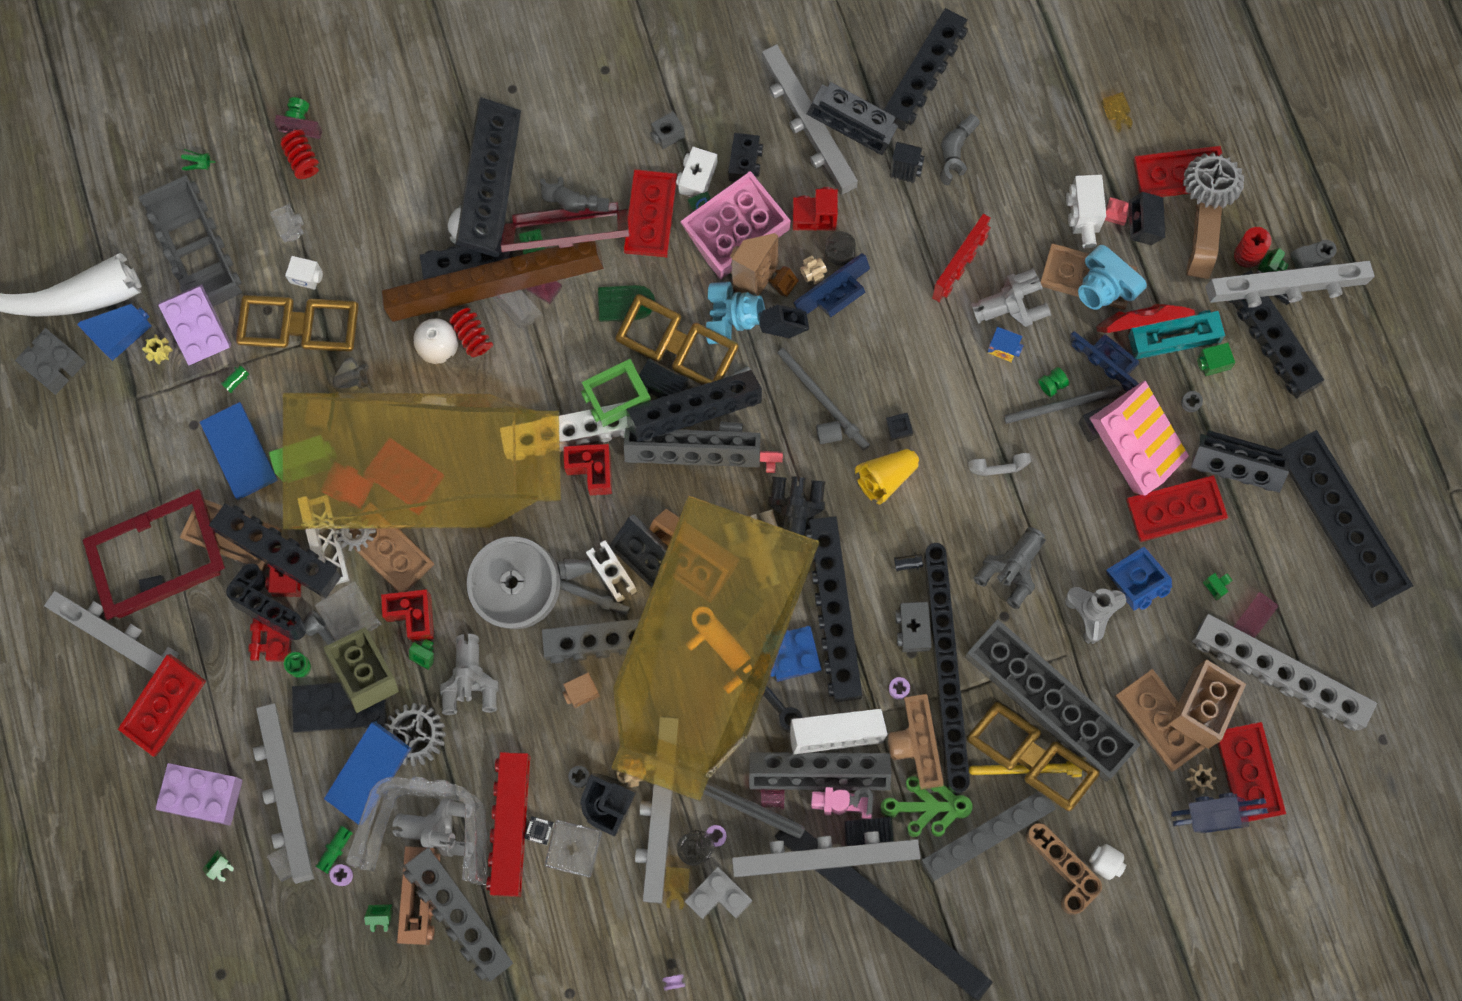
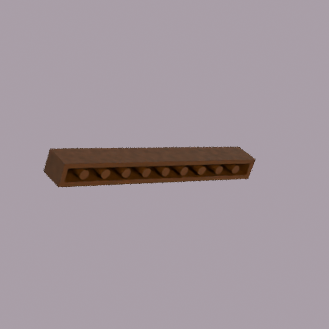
(491, 280)

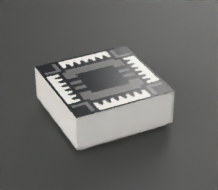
(539, 830)

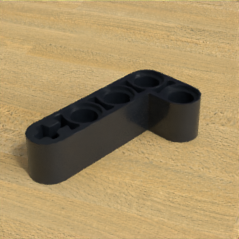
(263, 613)

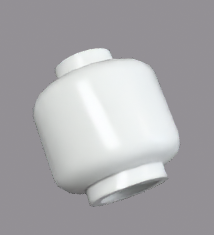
(1107, 862)

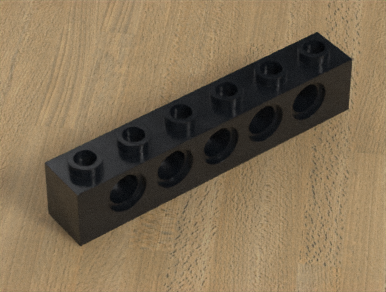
(947, 24)
(1285, 341)
(694, 405)
(320, 583)

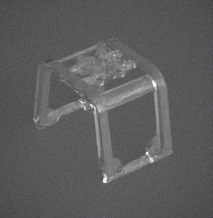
(392, 788)

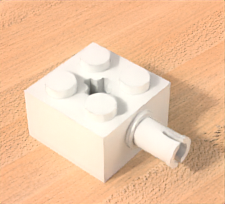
(1087, 207)

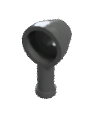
(315, 624)

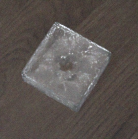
(580, 862)

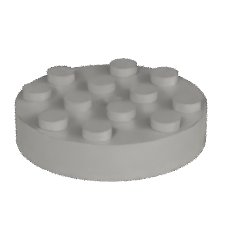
(490, 579)

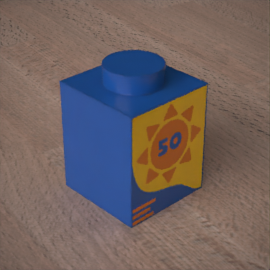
(1005, 344)

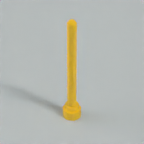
(1068, 768)

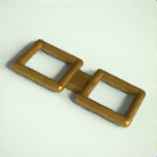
(297, 323)
(675, 340)
(1033, 756)

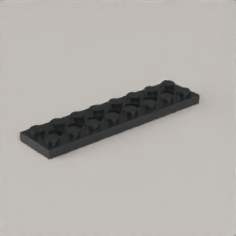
(476, 180)
(1340, 533)

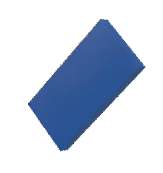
(238, 451)
(374, 759)

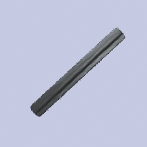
(754, 810)

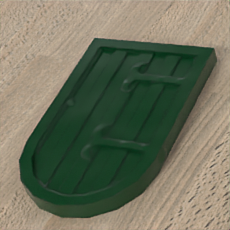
(616, 301)

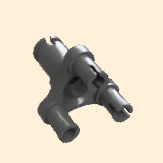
(1014, 566)

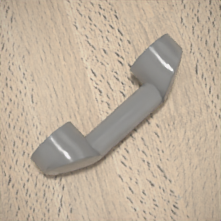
(980, 468)

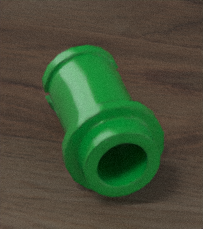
(235, 378)

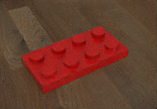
(1164, 172)
(650, 213)
(965, 254)
(1177, 508)
(161, 705)
(1251, 768)

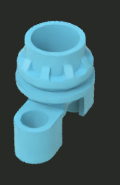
(1108, 279)
(731, 309)

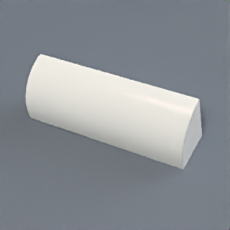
(837, 731)

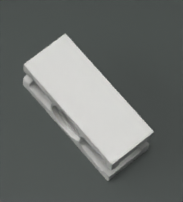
(612, 562)

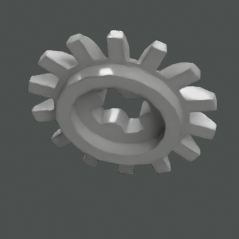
(360, 539)

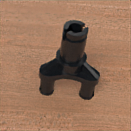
(796, 508)

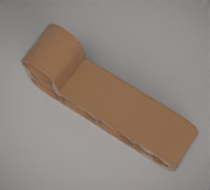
(1205, 241)
(1060, 865)

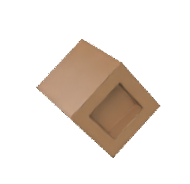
(580, 690)

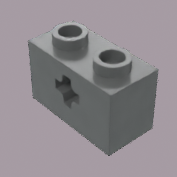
(919, 615)

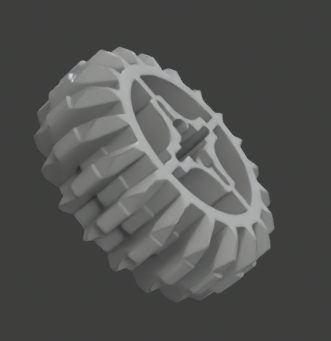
(1200, 180)
(417, 724)

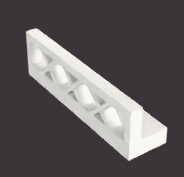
(315, 545)

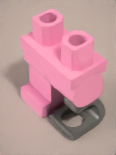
(843, 801)

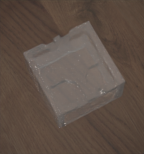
(348, 611)

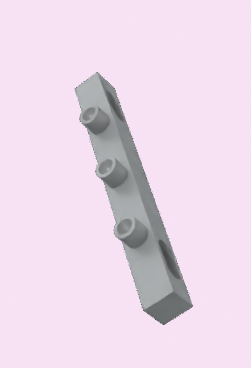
(826, 148)
(1289, 282)
(122, 642)
(283, 794)
(656, 854)
(826, 856)

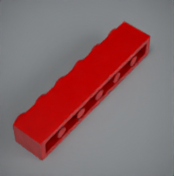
(510, 825)

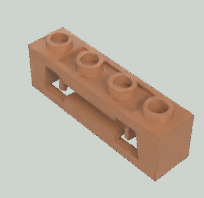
(415, 936)

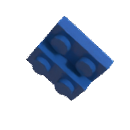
(1140, 579)
(796, 655)

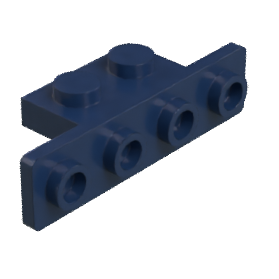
(836, 290)
(1109, 356)

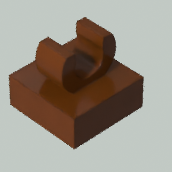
(784, 281)

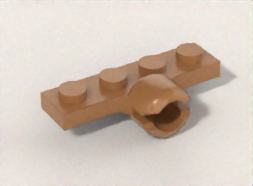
(918, 742)

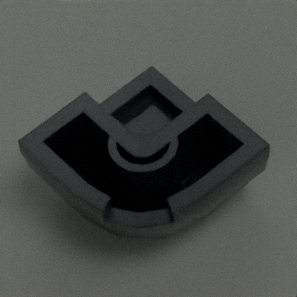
(606, 803)

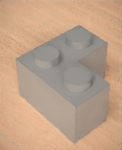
(715, 890)

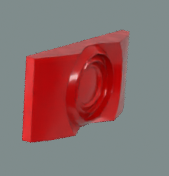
(1142, 317)

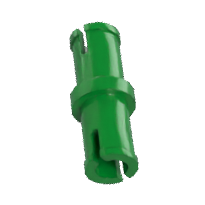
(333, 849)

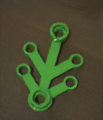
(930, 807)

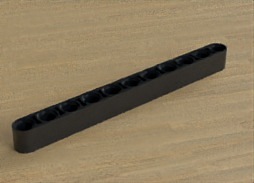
(943, 678)
(897, 920)

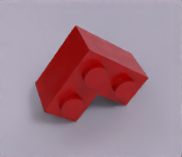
(816, 212)
(593, 461)
(414, 608)

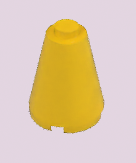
(886, 474)

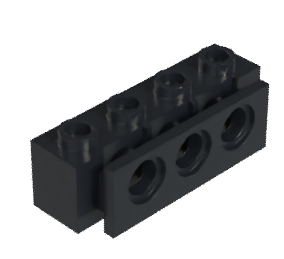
(851, 119)
(455, 257)
(1240, 461)

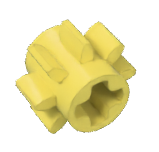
(161, 353)

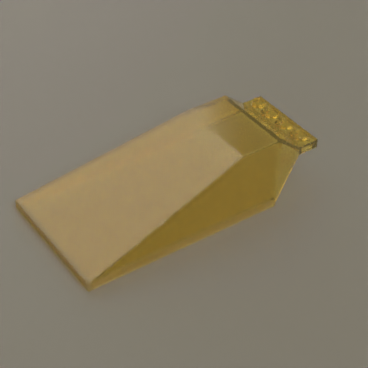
(414, 460)
(706, 645)

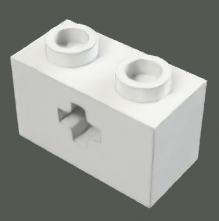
(705, 165)

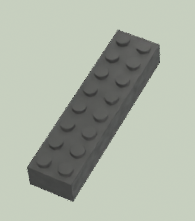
(1052, 700)

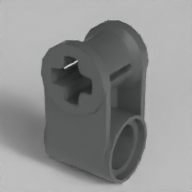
(1311, 255)

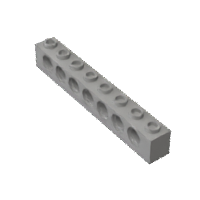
(1360, 706)

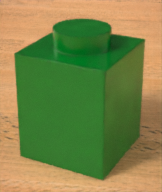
(1216, 359)

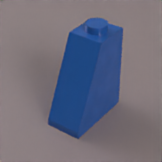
(116, 329)

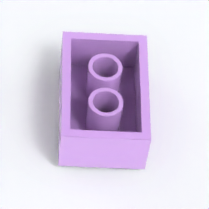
(195, 324)
(199, 794)

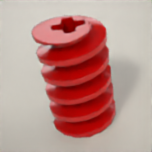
(299, 154)
(1252, 247)
(470, 333)

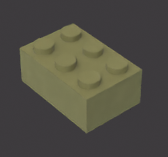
(361, 669)

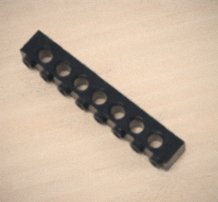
(839, 690)

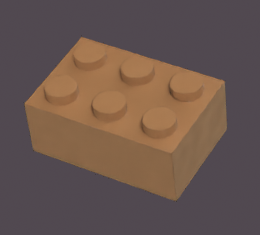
(1207, 704)

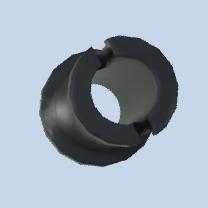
(908, 562)

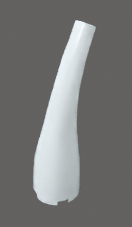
(87, 291)

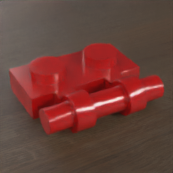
(276, 647)

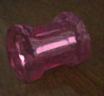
(772, 798)

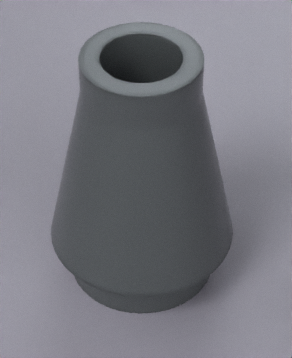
(573, 568)

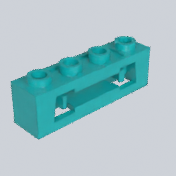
(1208, 332)

